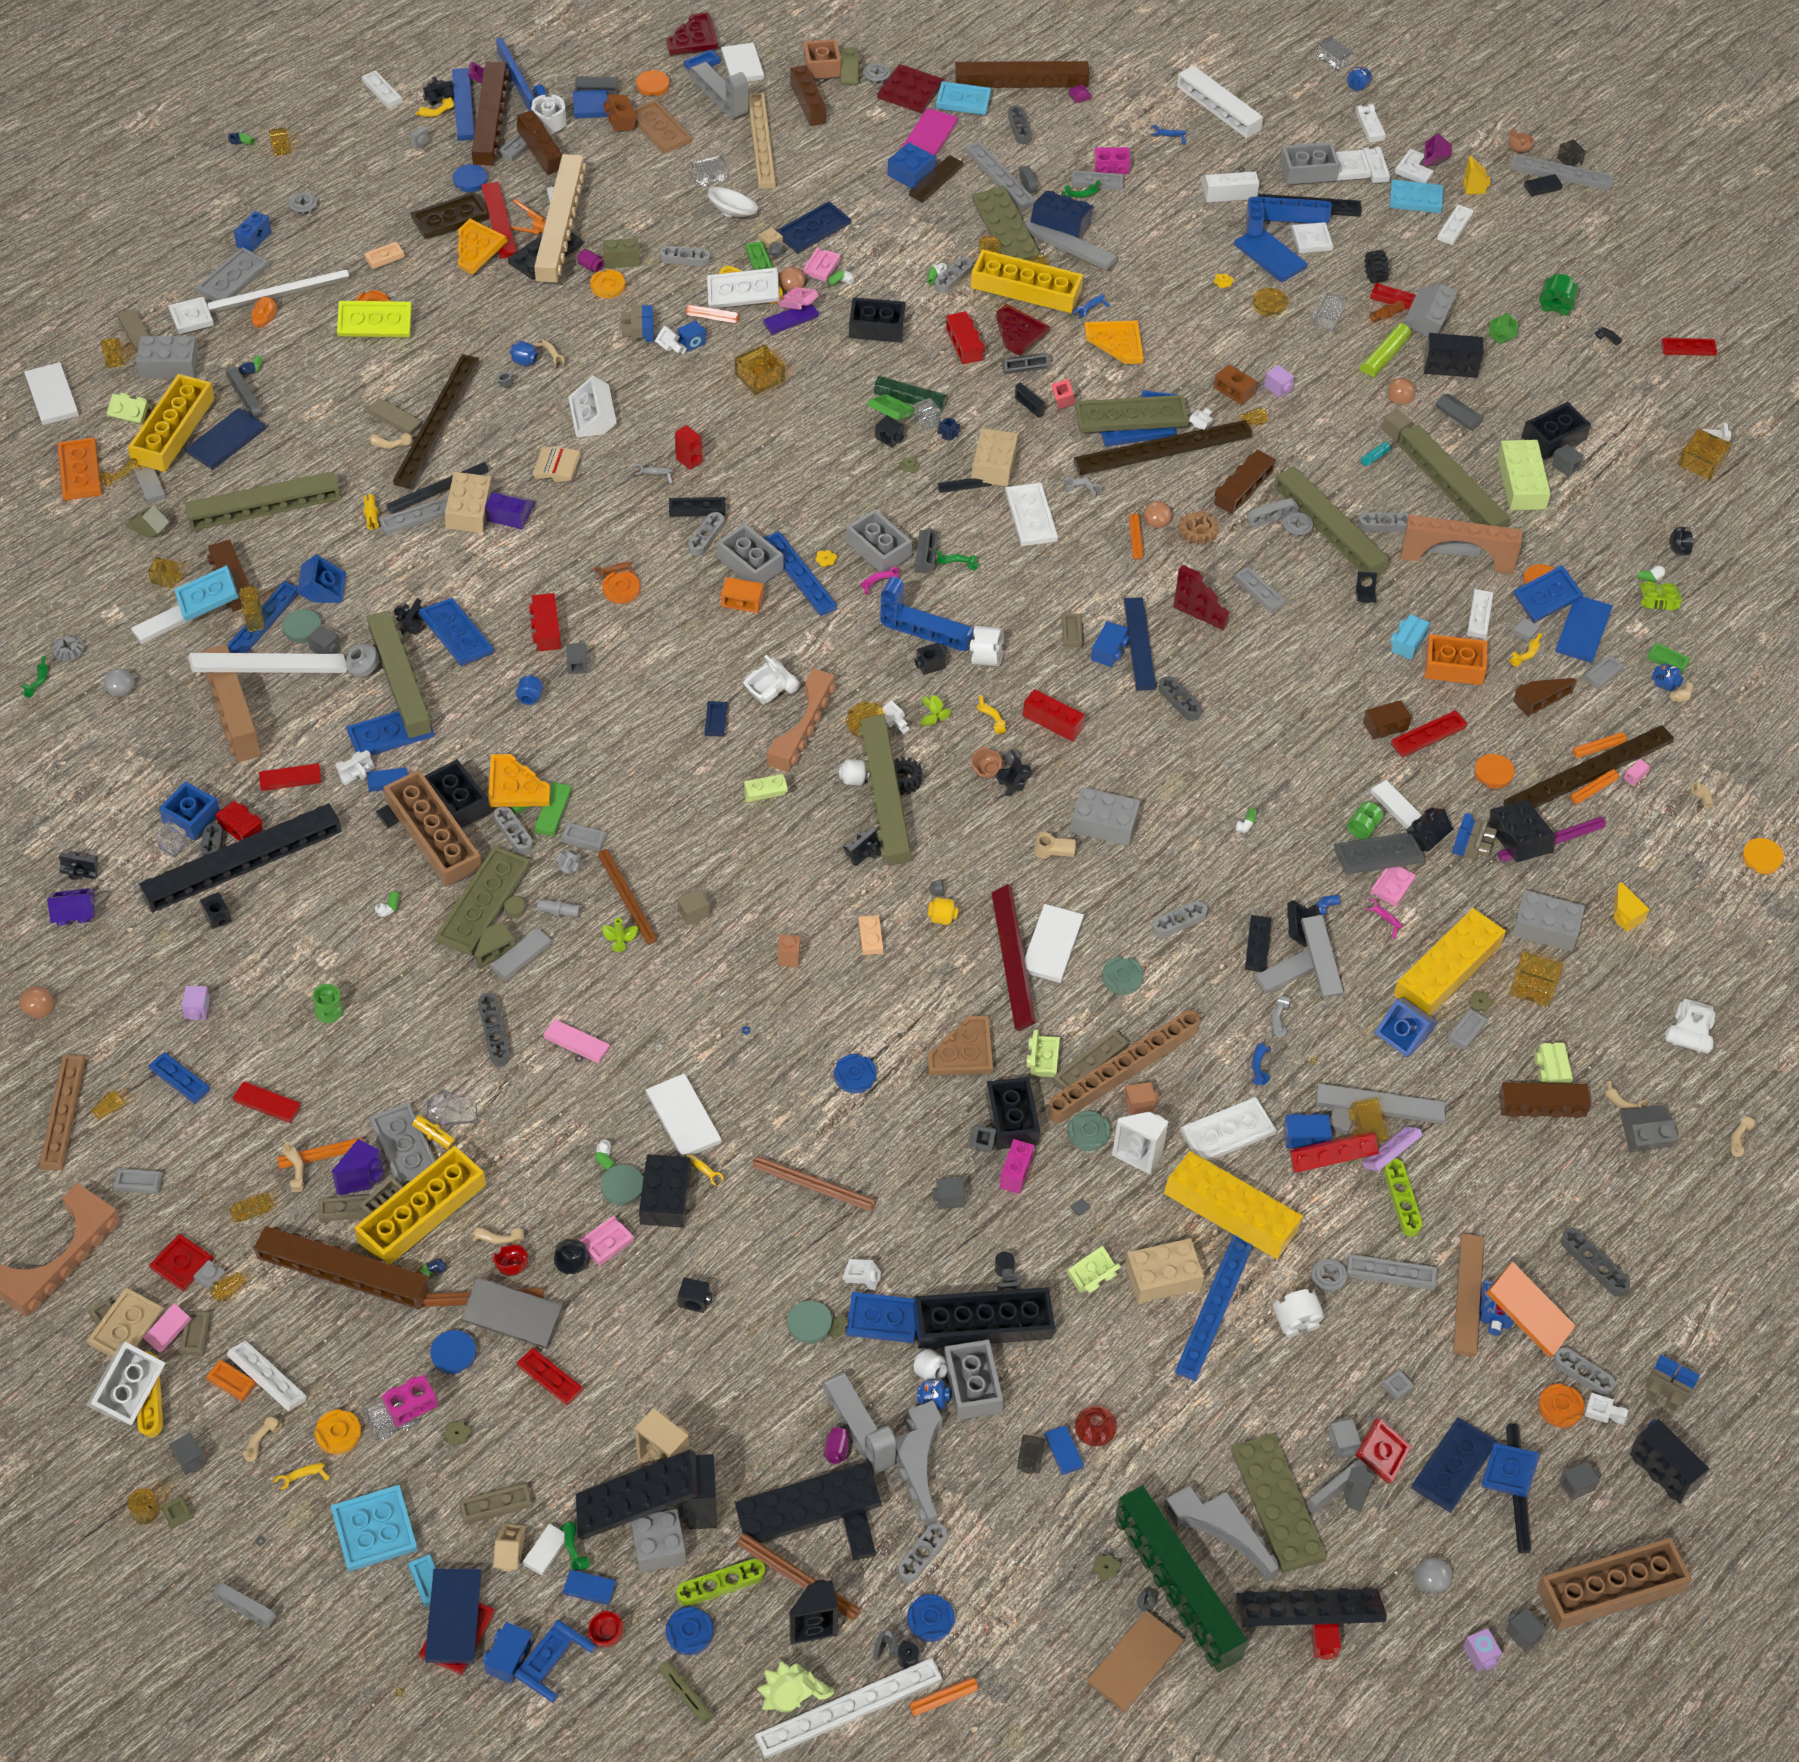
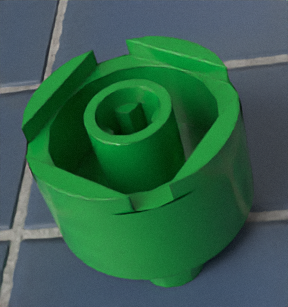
(1558, 294)

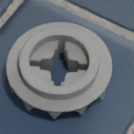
(871, 70)
(298, 199)
(1304, 520)
(65, 654)
(1331, 1267)

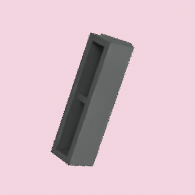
(588, 83)
(1023, 363)
(1459, 411)
(926, 550)
(1357, 1487)

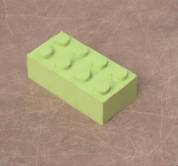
(1523, 475)

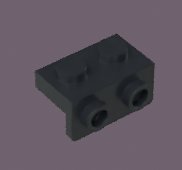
(1430, 828)
(1295, 915)

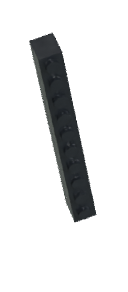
(240, 857)

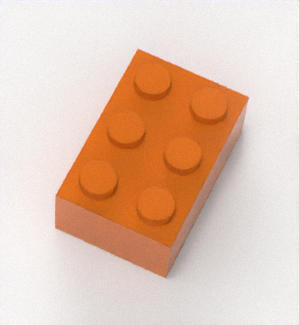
(1455, 659)

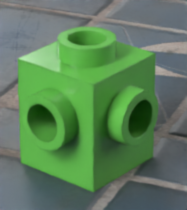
(1503, 328)

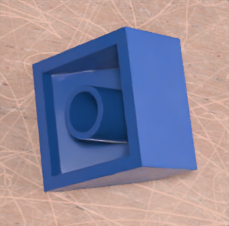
(321, 581)
(1405, 1026)

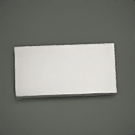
(545, 1550)

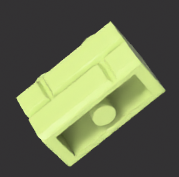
(1553, 1063)

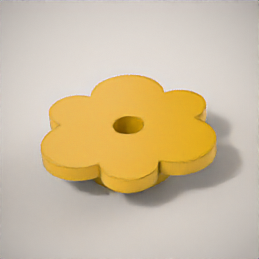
(1223, 280)
(825, 558)

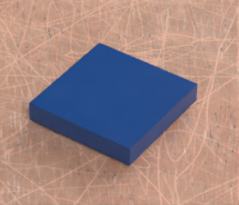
(589, 103)
(1510, 1470)

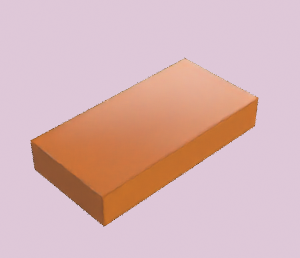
(231, 1380)

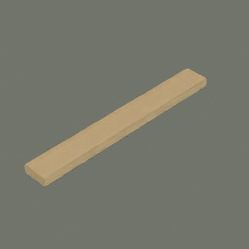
(761, 141)

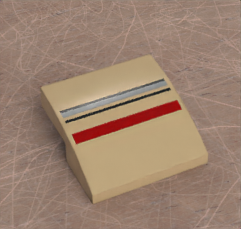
(556, 463)

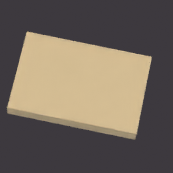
(125, 1322)

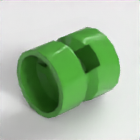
(1365, 820)
(327, 1003)

